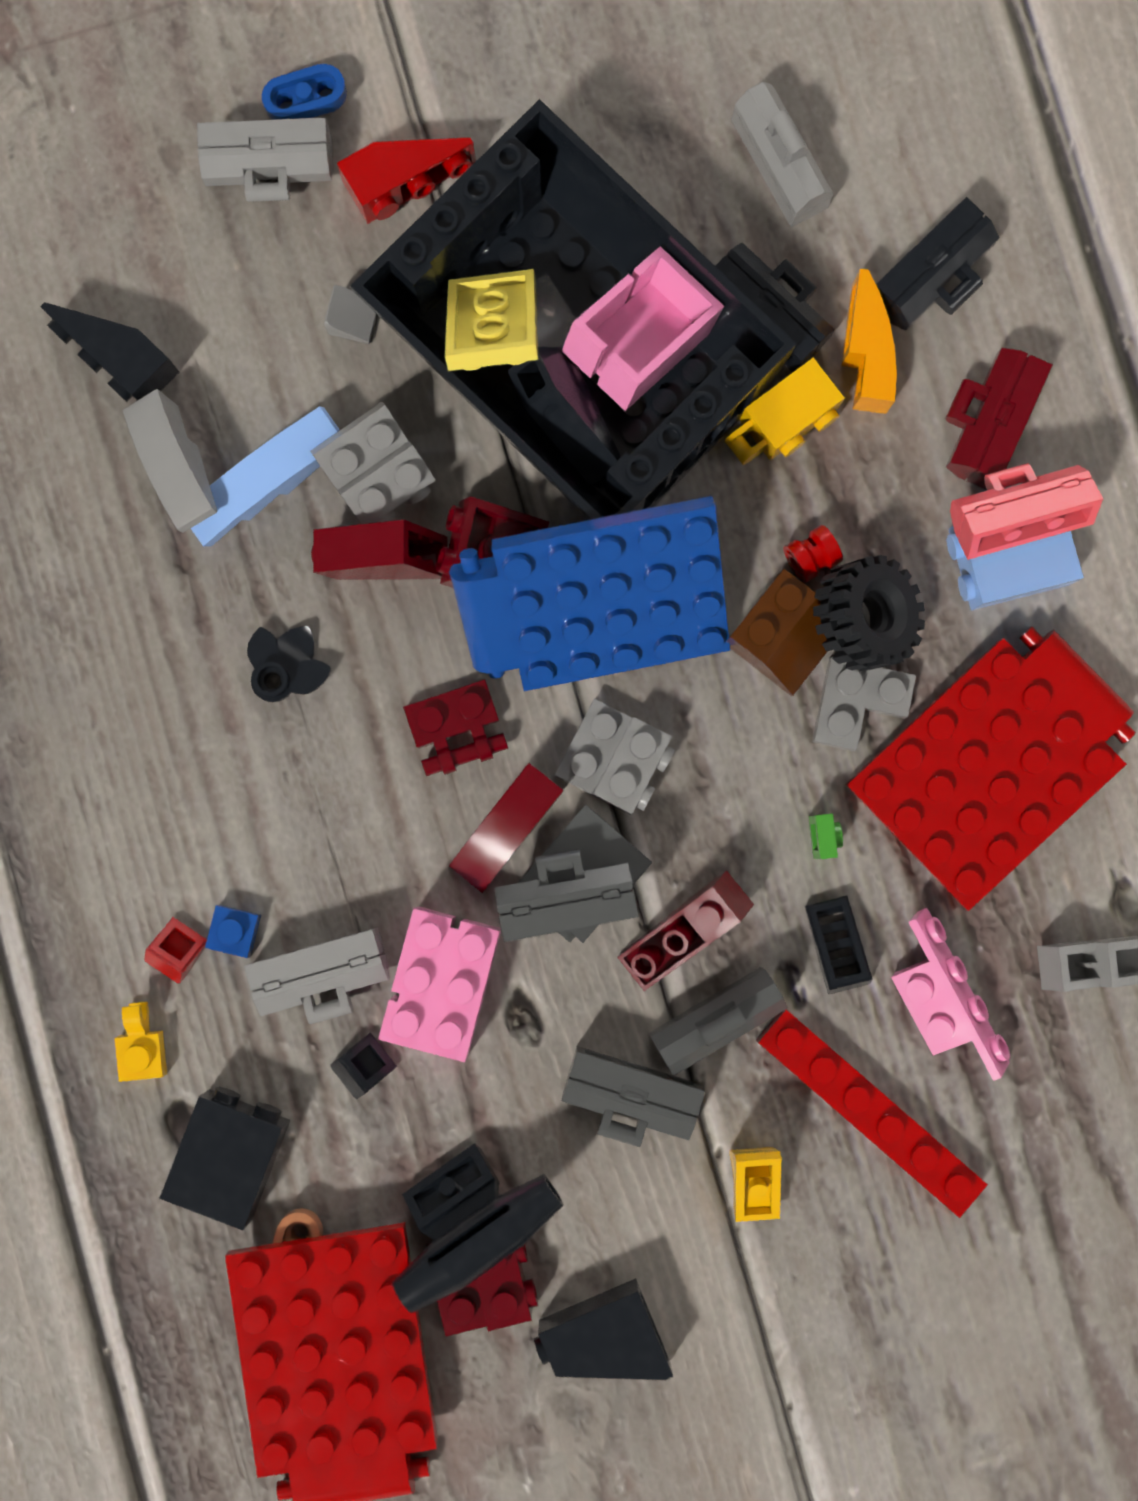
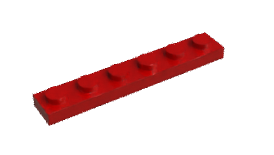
(872, 1112)

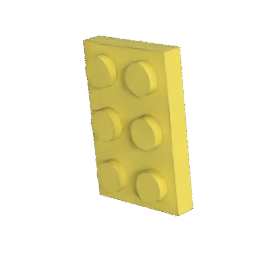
(491, 320)

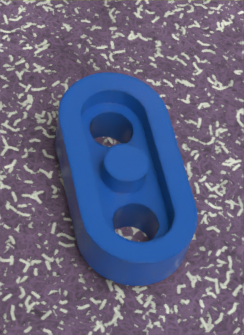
(303, 91)

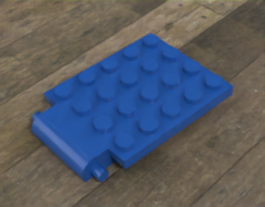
(596, 596)

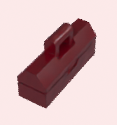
(1000, 420)

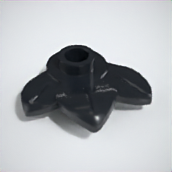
(288, 657)

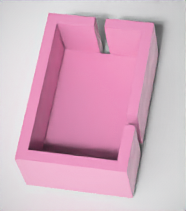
(649, 334)
(440, 984)

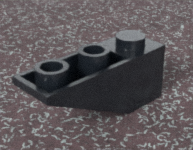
(117, 348)
(566, 411)

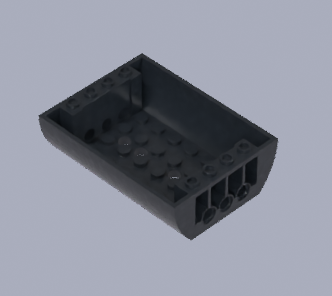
(566, 213)

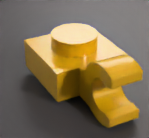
(139, 1052)

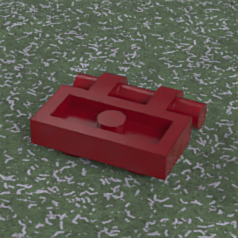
(452, 715)

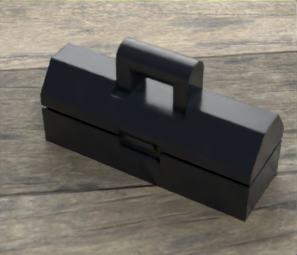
(942, 254)
(788, 312)

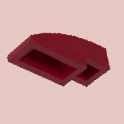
(506, 827)

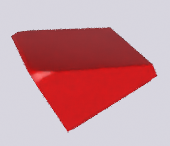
(175, 950)

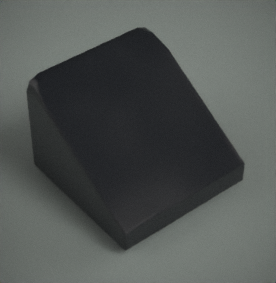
(363, 1066)

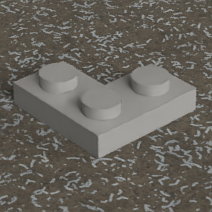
(850, 693)

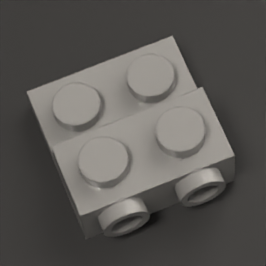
(374, 466)
(615, 757)

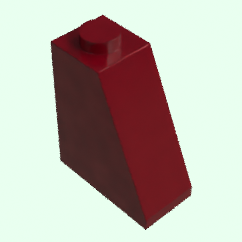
(377, 551)

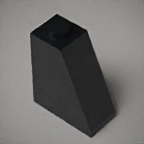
(605, 1338)

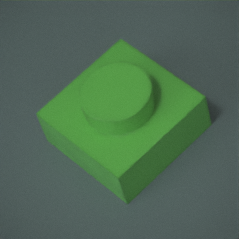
(825, 836)

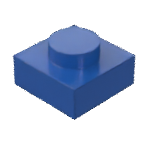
(233, 931)

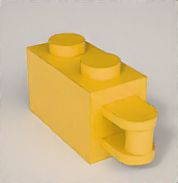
(786, 414)

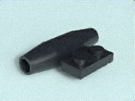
(469, 1225)

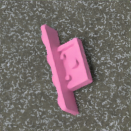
(944, 1001)

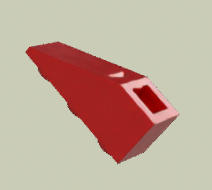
(396, 171)

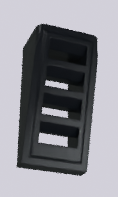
(863, 975)

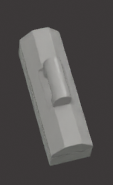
(265, 151)
(781, 154)
(300, 974)

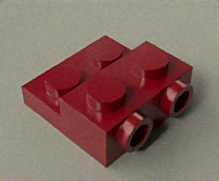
(475, 526)
(492, 1300)

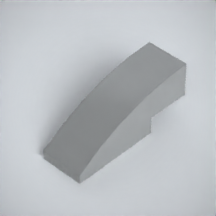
(170, 459)
(1089, 964)

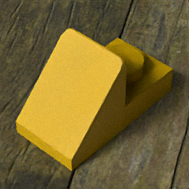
(756, 1183)

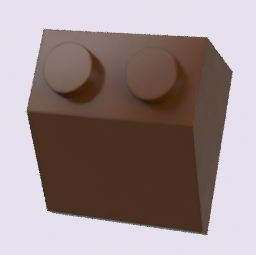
(781, 634)

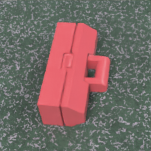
(1024, 512)

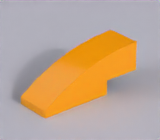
(870, 347)

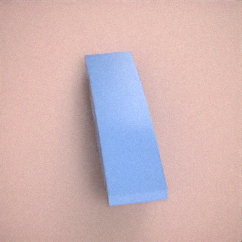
(265, 474)

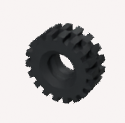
(890, 607)

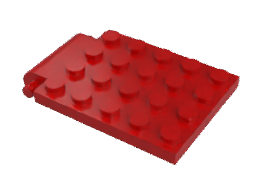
(997, 763)
(333, 1365)

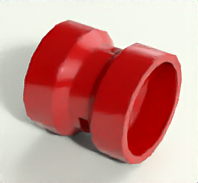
(813, 553)

